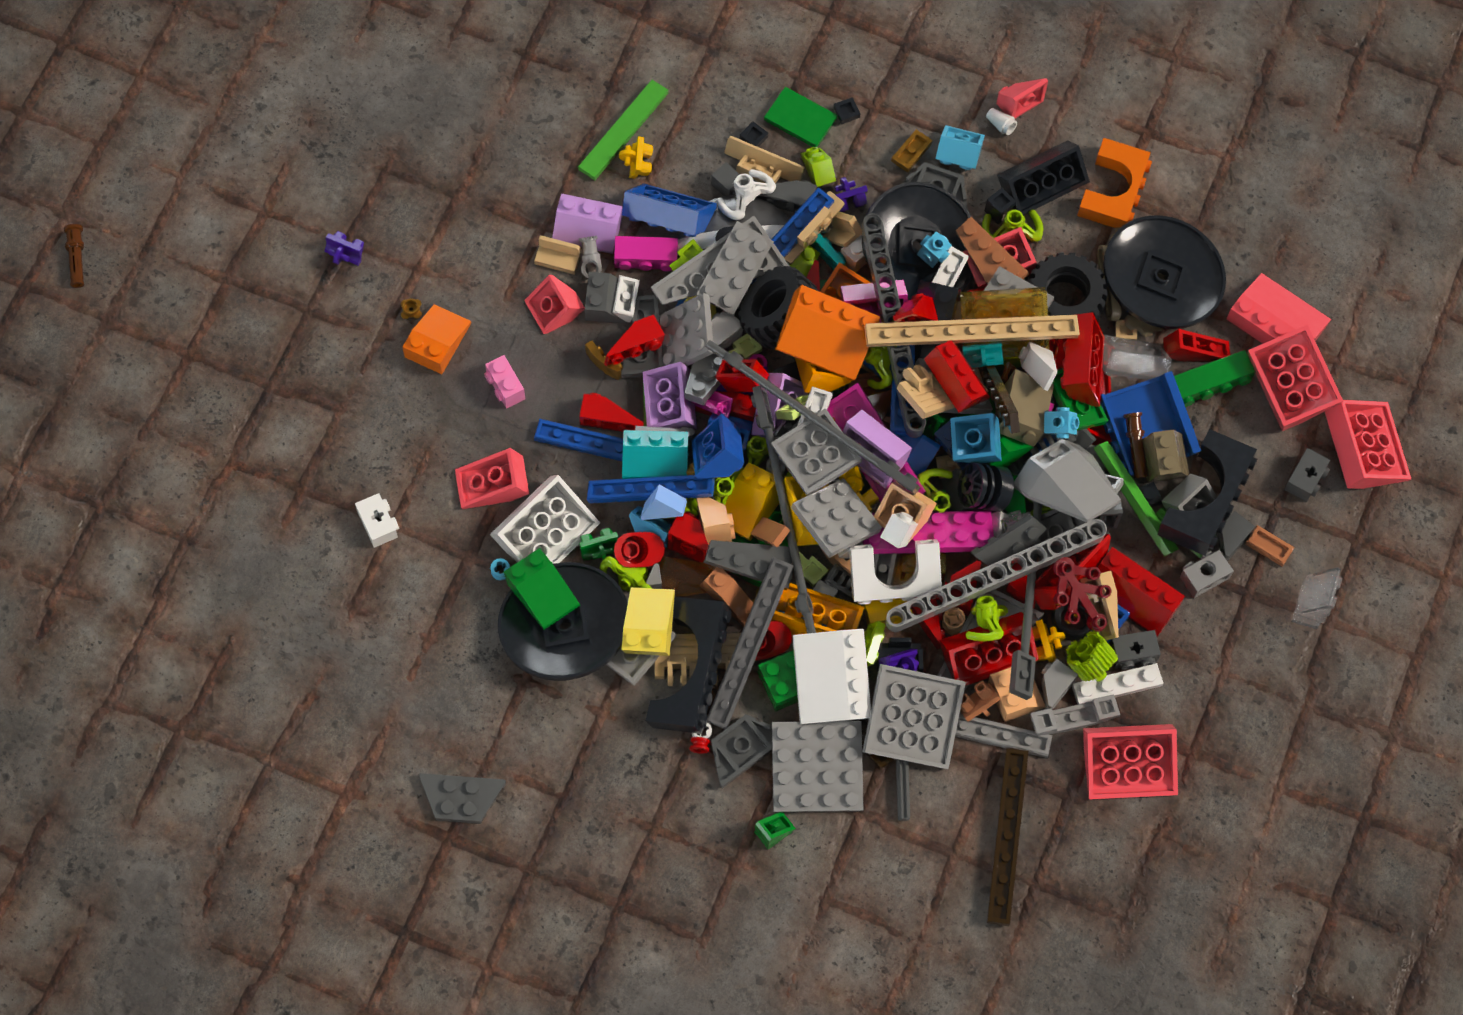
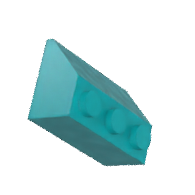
(654, 454)

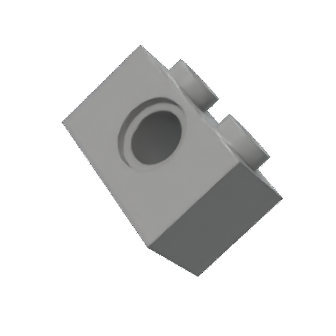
(1199, 583)

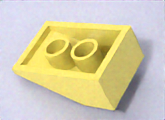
(648, 622)

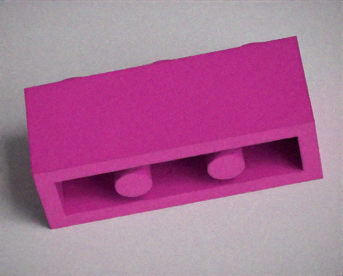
(645, 252)

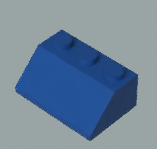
(718, 449)

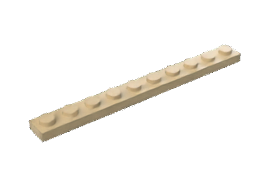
(971, 330)

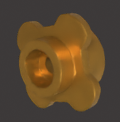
(411, 303)

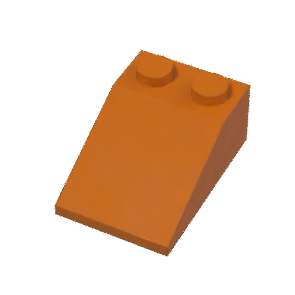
(435, 338)

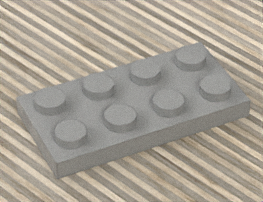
(735, 267)

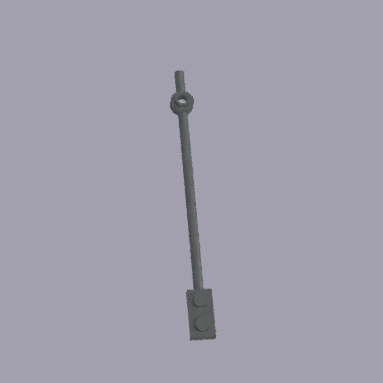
(765, 421)
(890, 468)
(1022, 663)

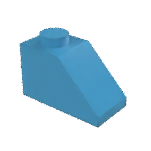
(657, 526)

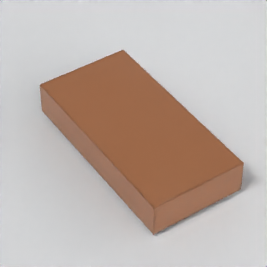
(770, 532)
(1269, 545)

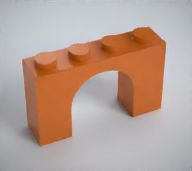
(1130, 163)

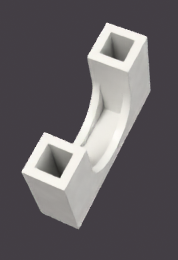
(868, 587)

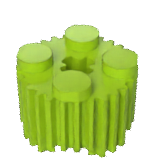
(1091, 657)

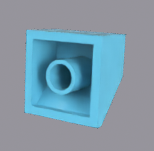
(959, 147)

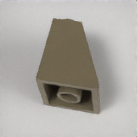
(1031, 405)
(1165, 456)

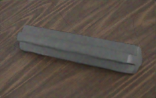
(903, 794)

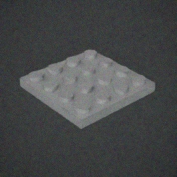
(914, 716)
(817, 766)

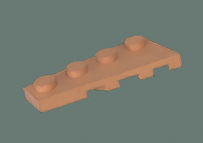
(987, 251)

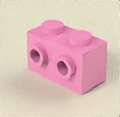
(506, 384)

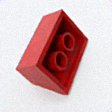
(956, 376)

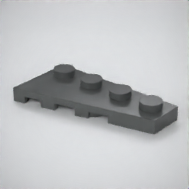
(648, 360)
(746, 558)

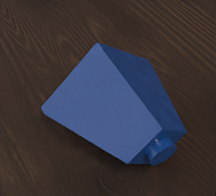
(922, 452)

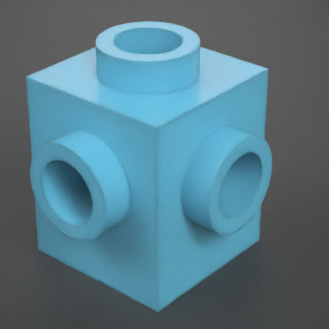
(934, 249)
(1061, 422)

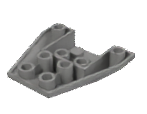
(1067, 481)

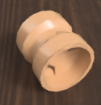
(954, 616)

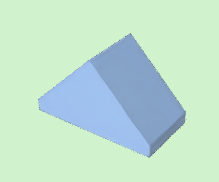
(663, 504)

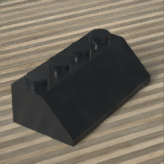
(1045, 177)
(945, 302)

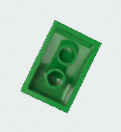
(541, 588)

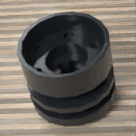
(985, 486)

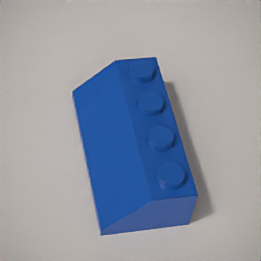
(668, 209)

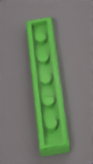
(623, 130)
(1134, 497)

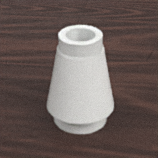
(1003, 122)

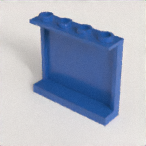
(1161, 411)

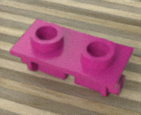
(717, 404)

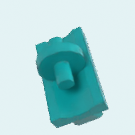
(983, 354)

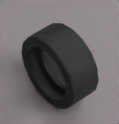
(1069, 634)

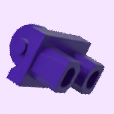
(857, 194)
(343, 250)
(902, 660)

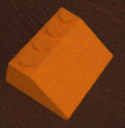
(825, 332)

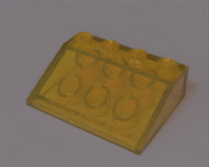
(1006, 304)

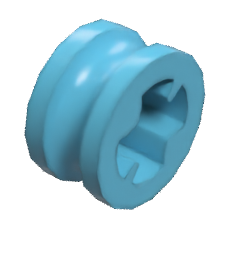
(495, 563)

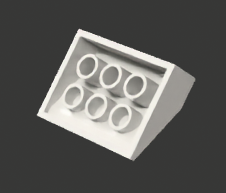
(546, 520)
(832, 676)

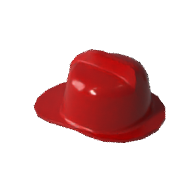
(639, 549)
(775, 641)

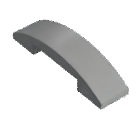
(1076, 716)

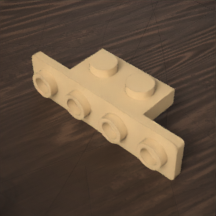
(759, 159)
(811, 231)

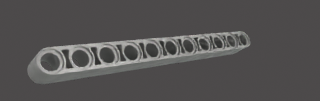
(1003, 567)

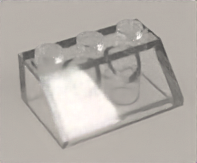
(1134, 359)

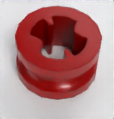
(699, 745)

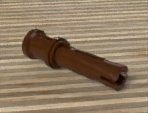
(75, 246)
(1135, 434)

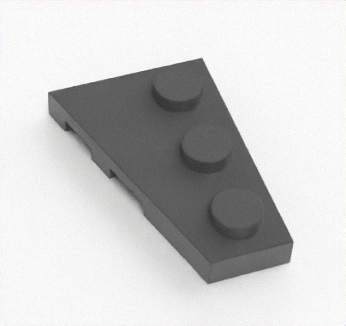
(702, 379)

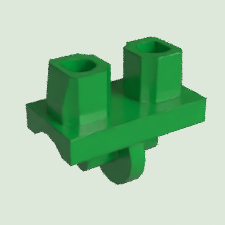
(598, 547)

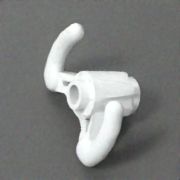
(746, 191)

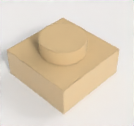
(1124, 332)

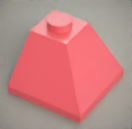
(1022, 96)
(553, 304)

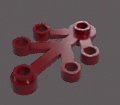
(1078, 592)

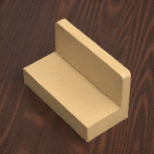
(844, 230)
(557, 255)

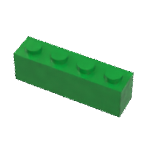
(1215, 377)

